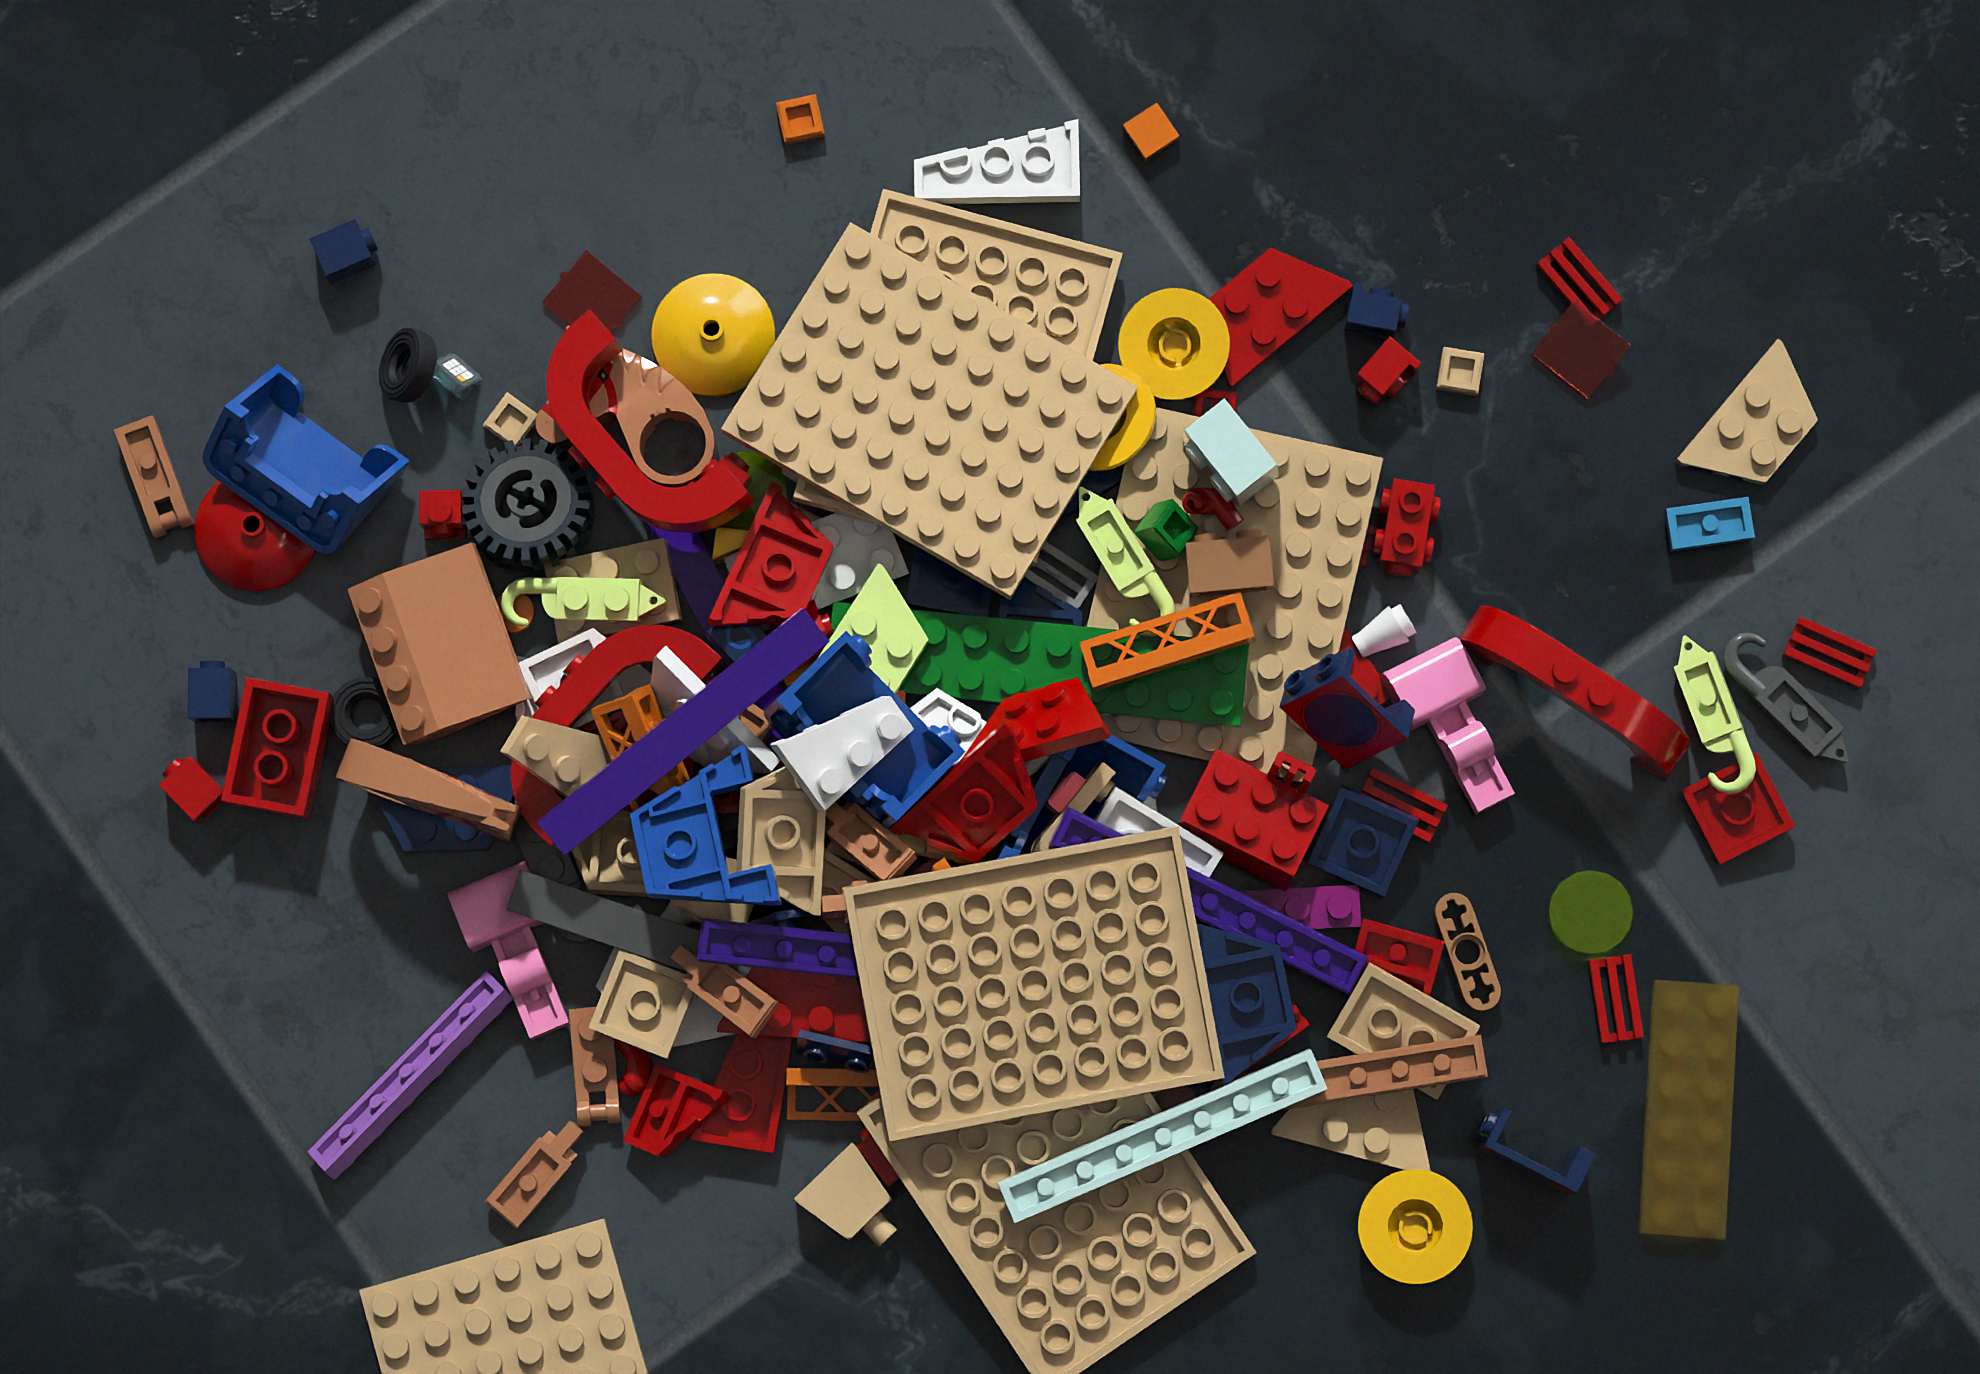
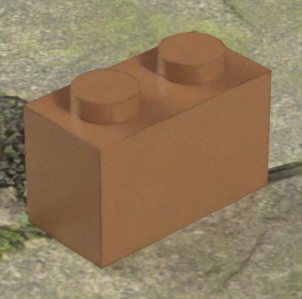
(1230, 564)

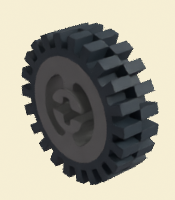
(532, 474)

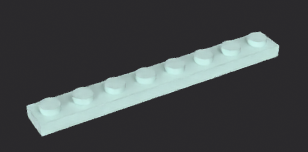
(1162, 1135)

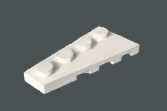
(1005, 171)

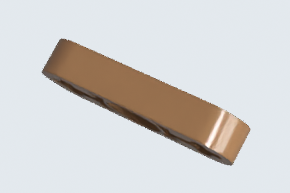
(1447, 925)

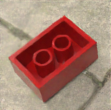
(278, 749)
(1253, 819)

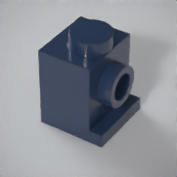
(1375, 312)

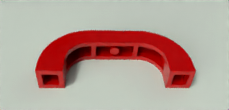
(685, 509)
(585, 684)
(1641, 726)

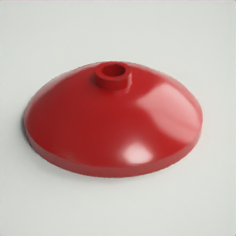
(243, 558)

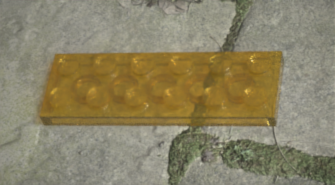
(1689, 1109)

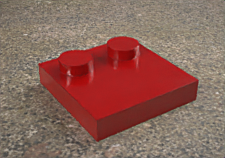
(1740, 819)

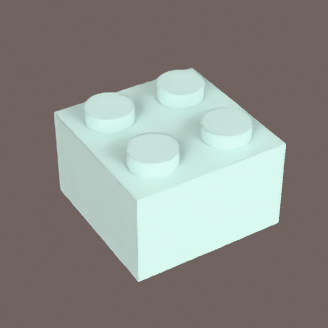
(1231, 453)

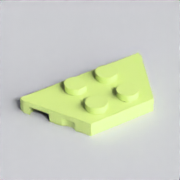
(887, 626)

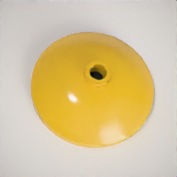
(718, 362)

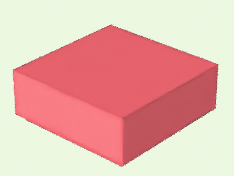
(1064, 792)

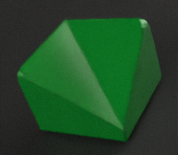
(1166, 530)

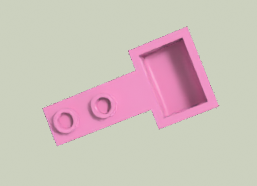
(1438, 689)
(486, 922)

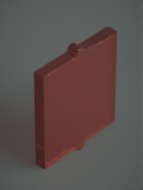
(595, 288)
(1581, 349)

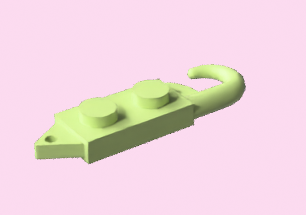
(1121, 554)
(584, 598)
(1714, 712)

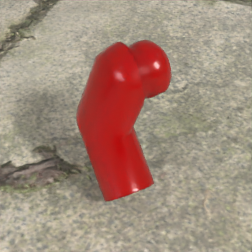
(1210, 502)
(636, 1071)

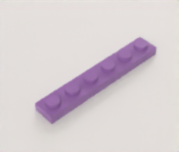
(410, 1075)

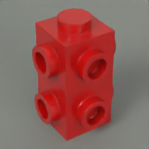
(1404, 540)

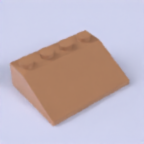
(439, 644)

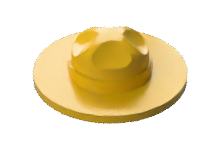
(1175, 343)
(1133, 427)
(1415, 1226)

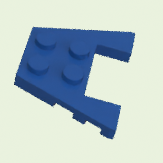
(683, 843)

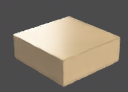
(1460, 371)
(511, 420)

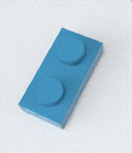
(1709, 524)

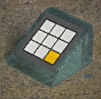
(456, 376)

